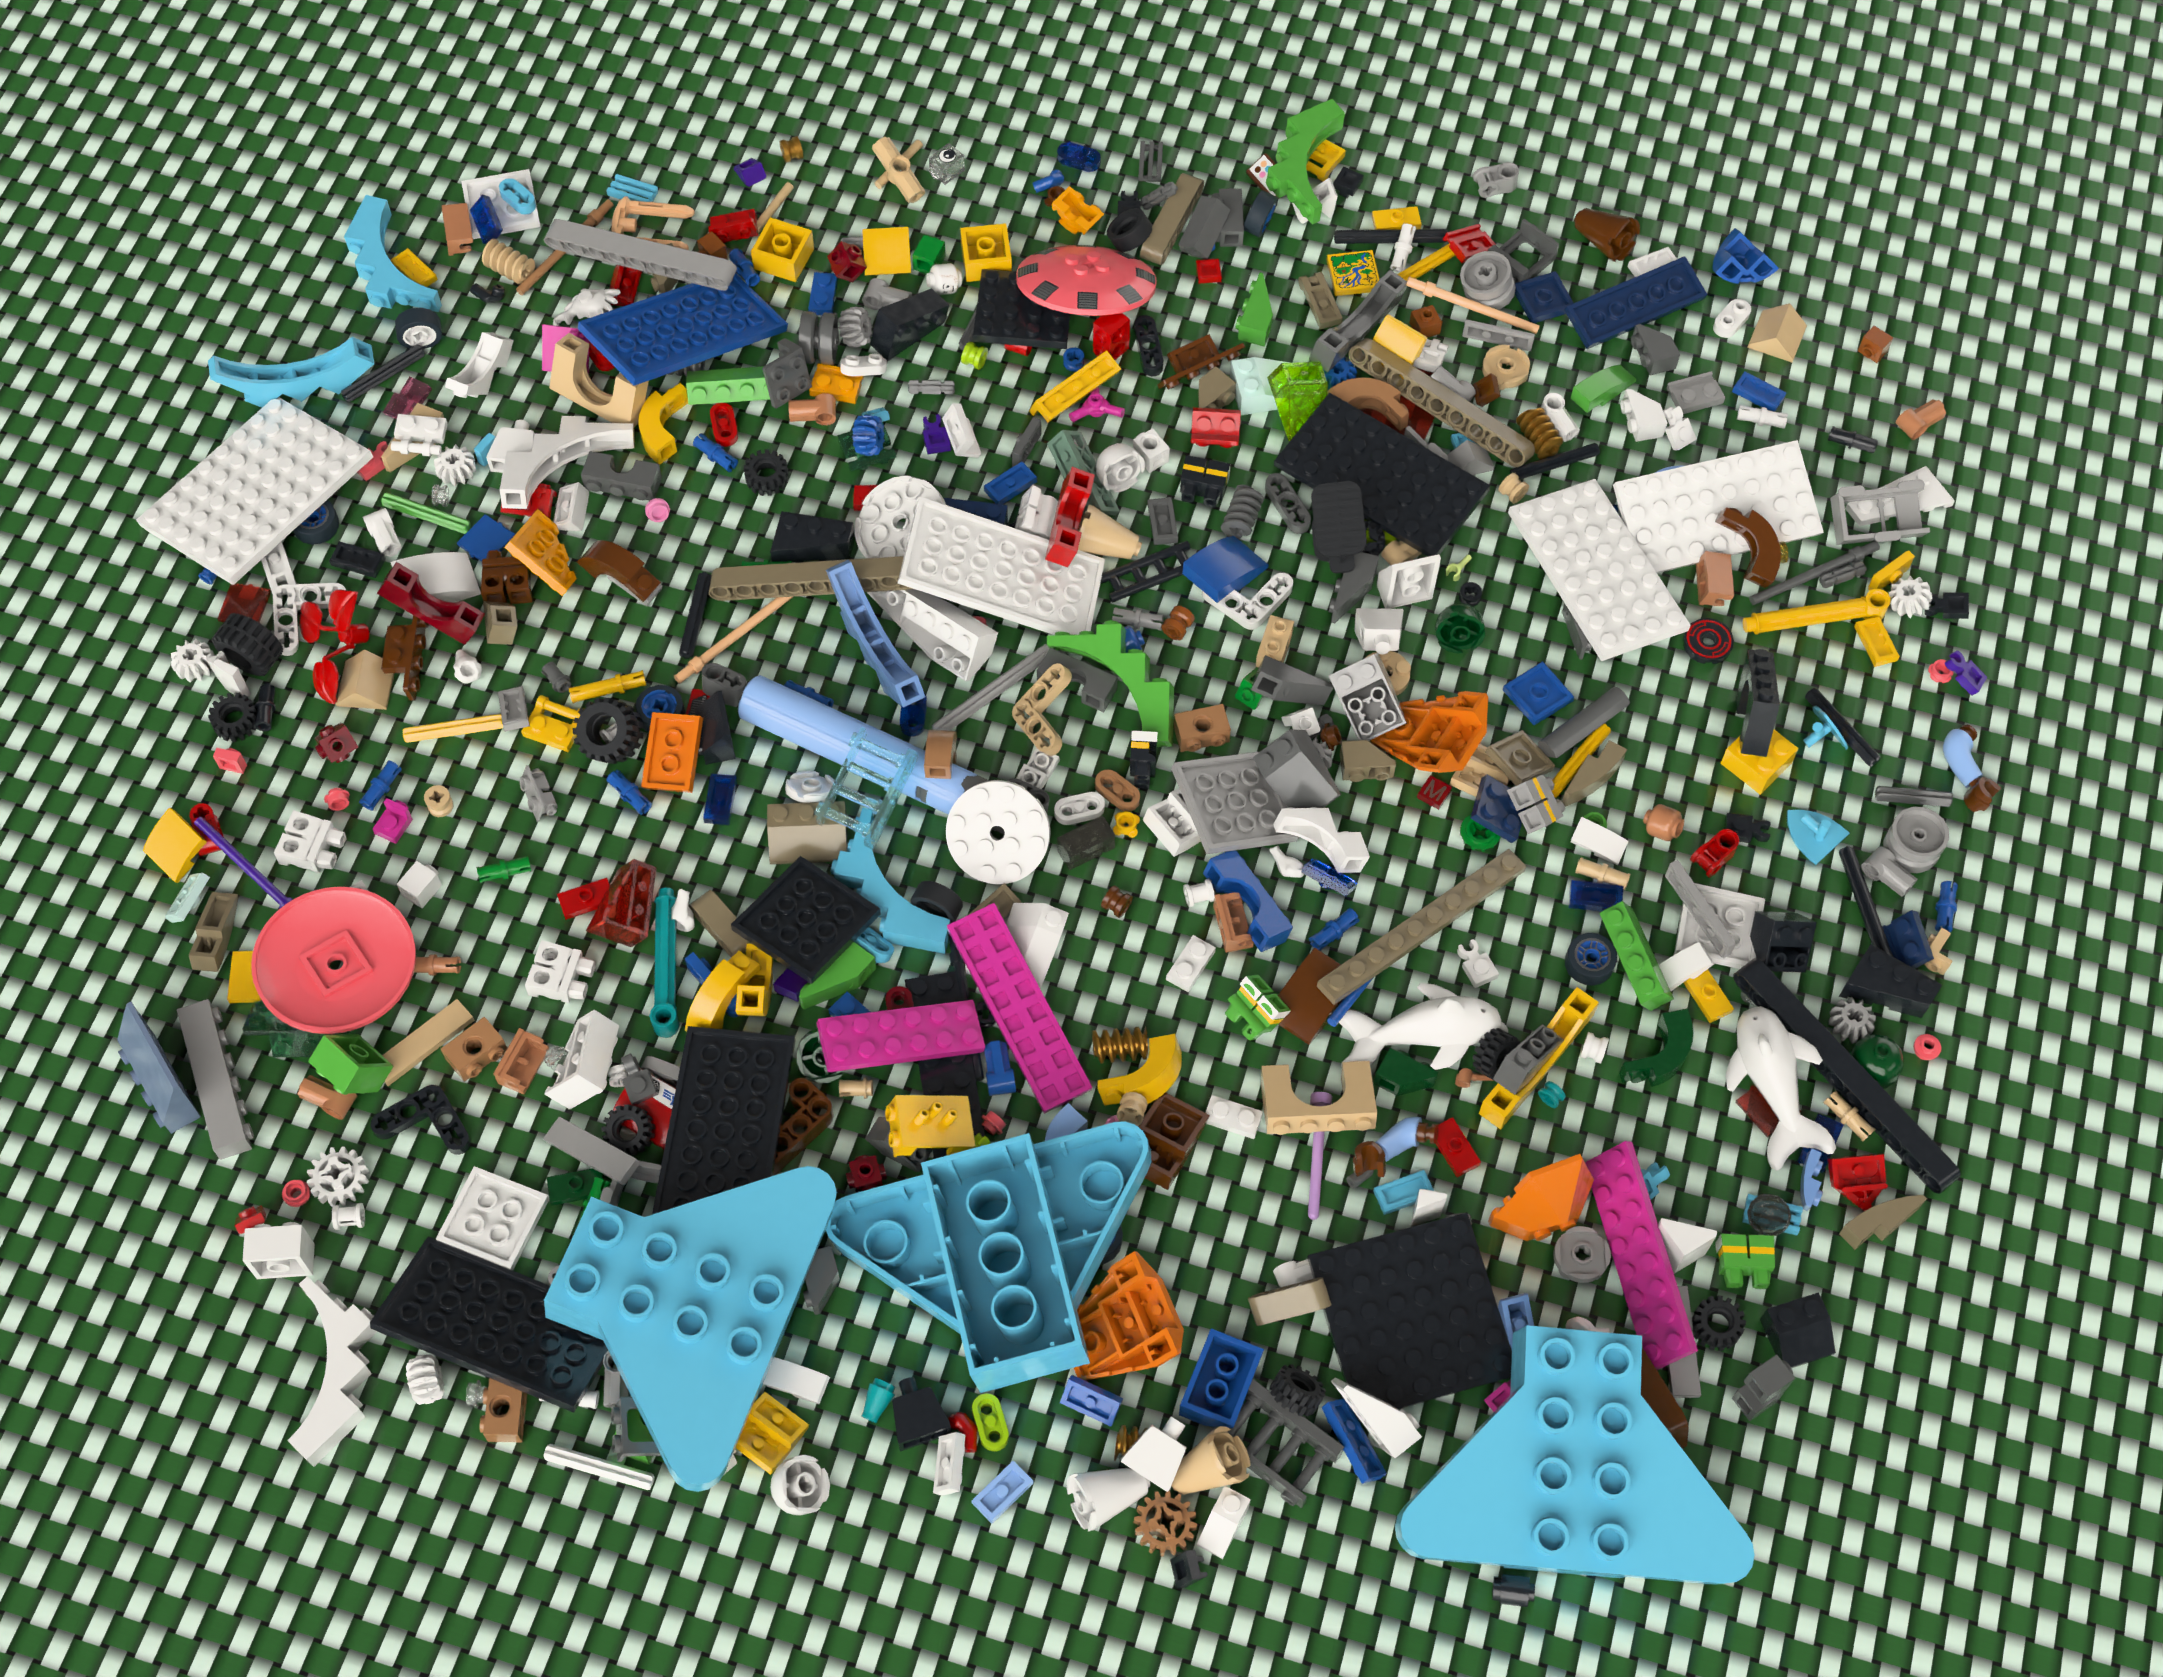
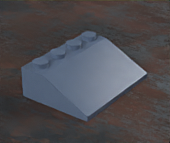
(154, 1072)

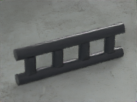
(1135, 568)

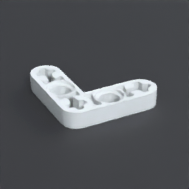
(295, 599)
(1254, 606)

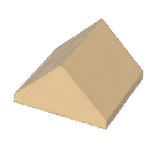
(1778, 332)
(364, 683)

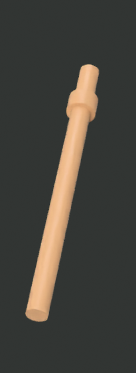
(1430, 289)
(696, 664)

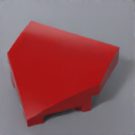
(1858, 1178)

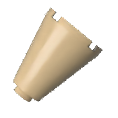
(1106, 536)
(1212, 1463)

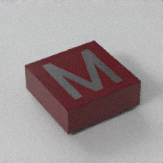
(1434, 792)

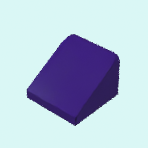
(750, 172)
(789, 985)

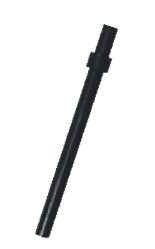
(958, 963)

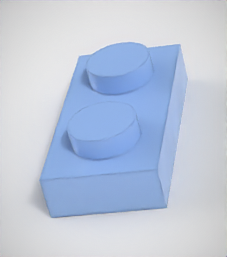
(1002, 1492)

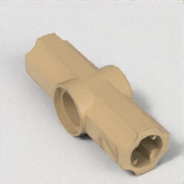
(893, 160)

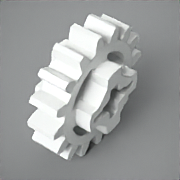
(326, 1176)

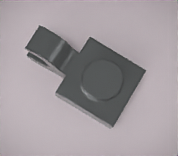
(639, 1083)

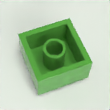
(350, 1064)

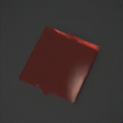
(245, 601)
(1758, 1110)

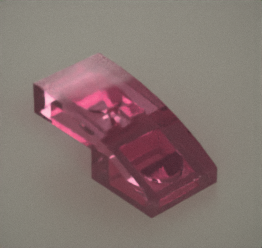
(404, 402)

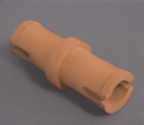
(434, 965)

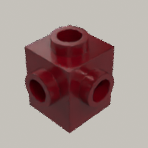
(847, 261)
(342, 747)
(865, 1173)

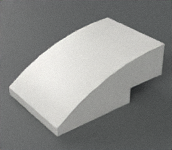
(444, 575)
(1172, 823)

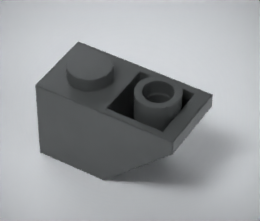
(1655, 349)
(878, 1138)
(821, 1279)

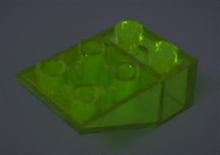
(1297, 392)

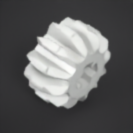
(455, 465)
(1910, 596)
(191, 660)
(425, 1379)

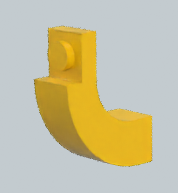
(653, 414)
(718, 991)
(755, 995)
(1152, 1078)

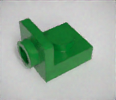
(1245, 693)

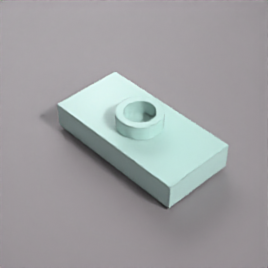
(187, 897)

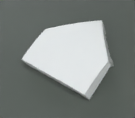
(227, 674)

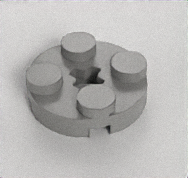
(1570, 1265)

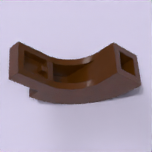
(1761, 540)
(620, 564)

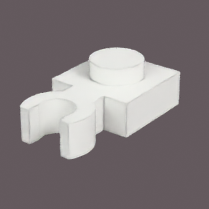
(1477, 967)

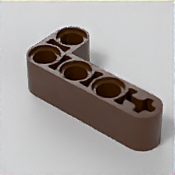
(802, 1118)
(1662, 1402)

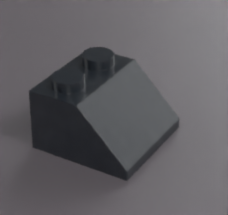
(715, 734)
(1800, 1330)

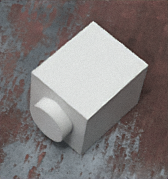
(419, 884)

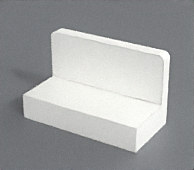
(961, 432)

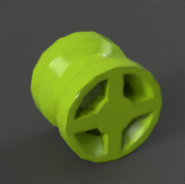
(974, 355)

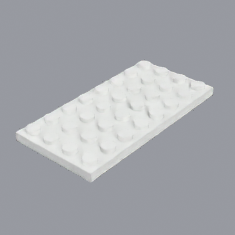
(1677, 508)
(1598, 569)
(998, 570)

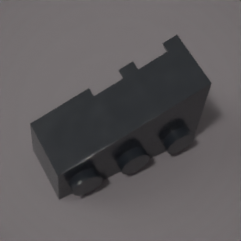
(907, 322)
(811, 538)
(1890, 983)

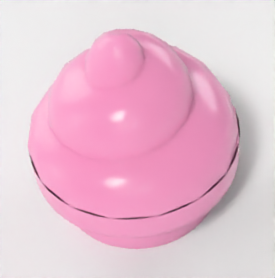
(657, 510)

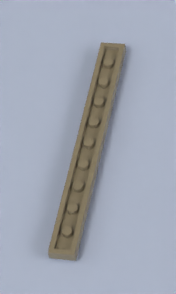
(1420, 926)

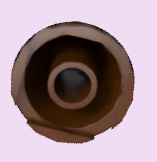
(1608, 232)

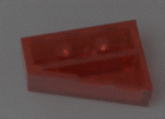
(626, 905)

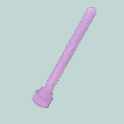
(1317, 1099)

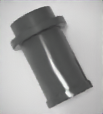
(559, 681)

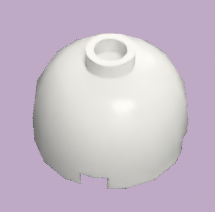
(1119, 467)
(800, 1485)

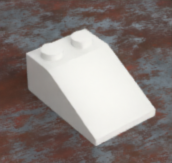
(1408, 581)
(1389, 1427)

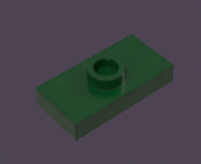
(571, 1186)

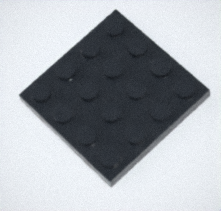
(1012, 318)
(806, 919)

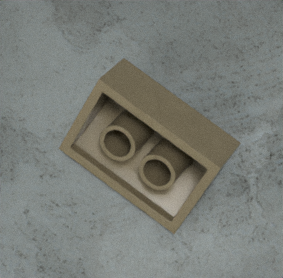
(795, 833)

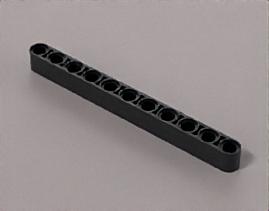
(1851, 1079)

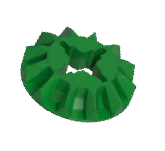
(1468, 830)

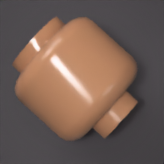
(1664, 822)

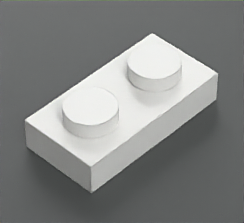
(1190, 963)
(1233, 1117)
(949, 1464)

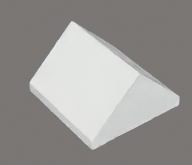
(1685, 1242)

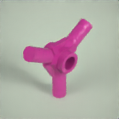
(1096, 406)

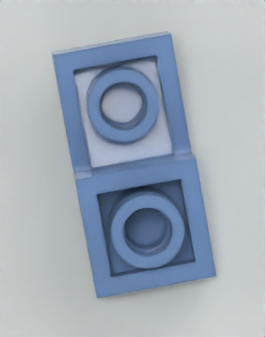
(1810, 1187)

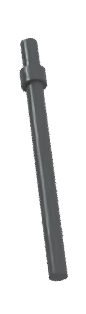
(1855, 554)

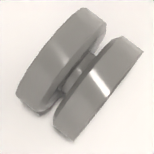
(1488, 279)
(1917, 838)

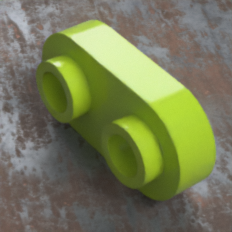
(991, 1422)

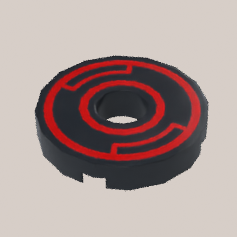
(1713, 630)

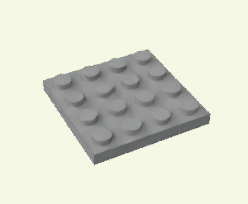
(1230, 803)

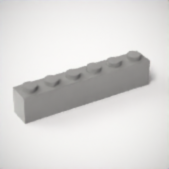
(214, 1079)

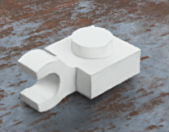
(1680, 430)

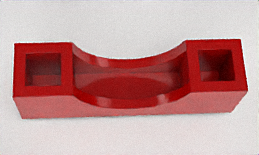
(1065, 530)

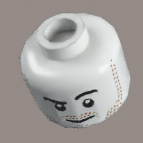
(944, 278)

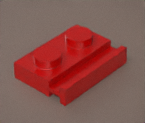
(1468, 242)

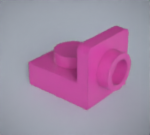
(393, 821)

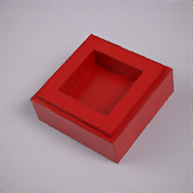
(1208, 271)

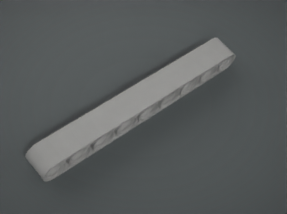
(640, 254)

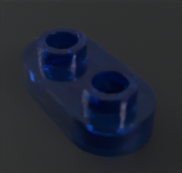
(1079, 157)
(914, 715)

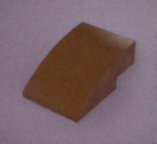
(1304, 999)
(1172, 1133)

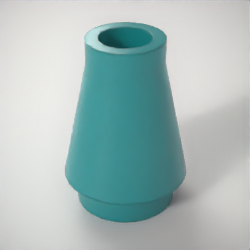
(877, 1399)

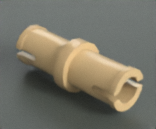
(1602, 873)
(1849, 1116)

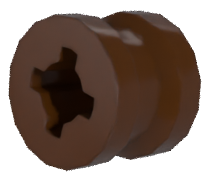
(1116, 901)

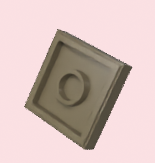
(1519, 758)

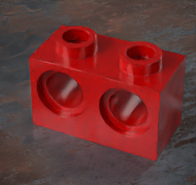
(1111, 334)

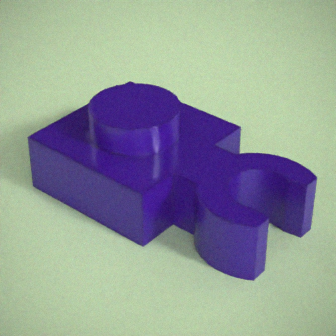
(935, 436)
(1967, 672)

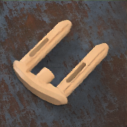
(625, 206)

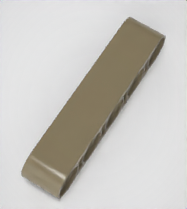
(1172, 219)

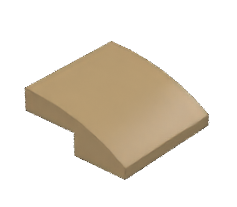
(1476, 768)

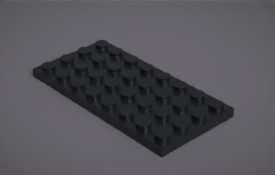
(1400, 481)
(724, 1114)
(489, 1324)

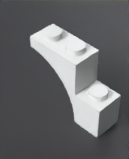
(477, 375)
(1316, 825)

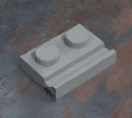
(1696, 392)

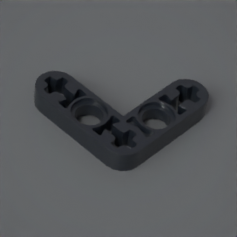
(431, 1110)

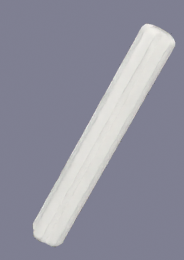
(599, 1466)

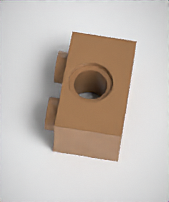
(1209, 718)
(481, 1036)
(507, 1426)

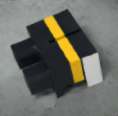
(1203, 482)
(1143, 757)

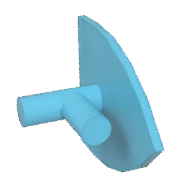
(1821, 730)
(1814, 833)

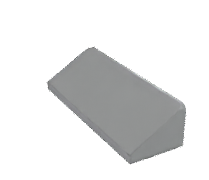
(1498, 335)

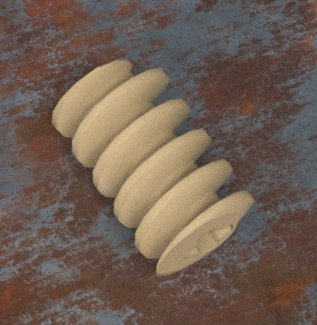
(507, 261)

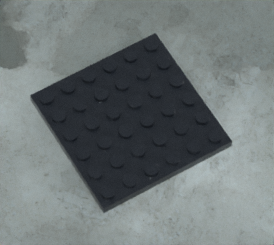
(1414, 1313)

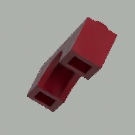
(405, 590)

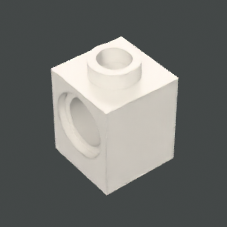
(1152, 449)

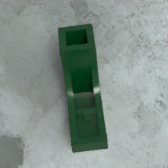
(1677, 1038)

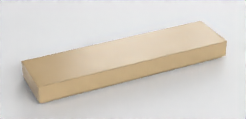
(427, 1039)

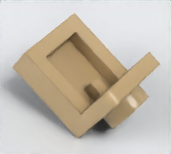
(1940, 962)

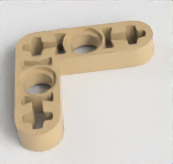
(1035, 707)

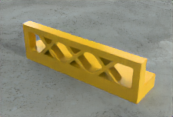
(1075, 387)

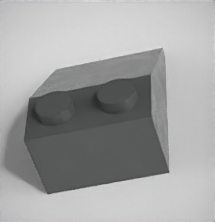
(1297, 771)

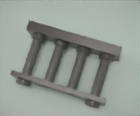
(1302, 1432)

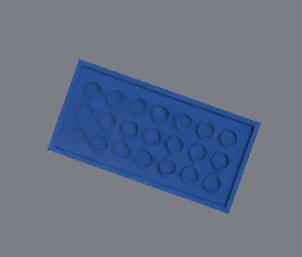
(681, 328)

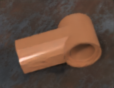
(820, 409)
(1917, 421)
(326, 1097)

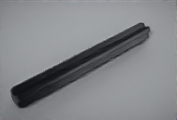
(1387, 236)
(1864, 899)

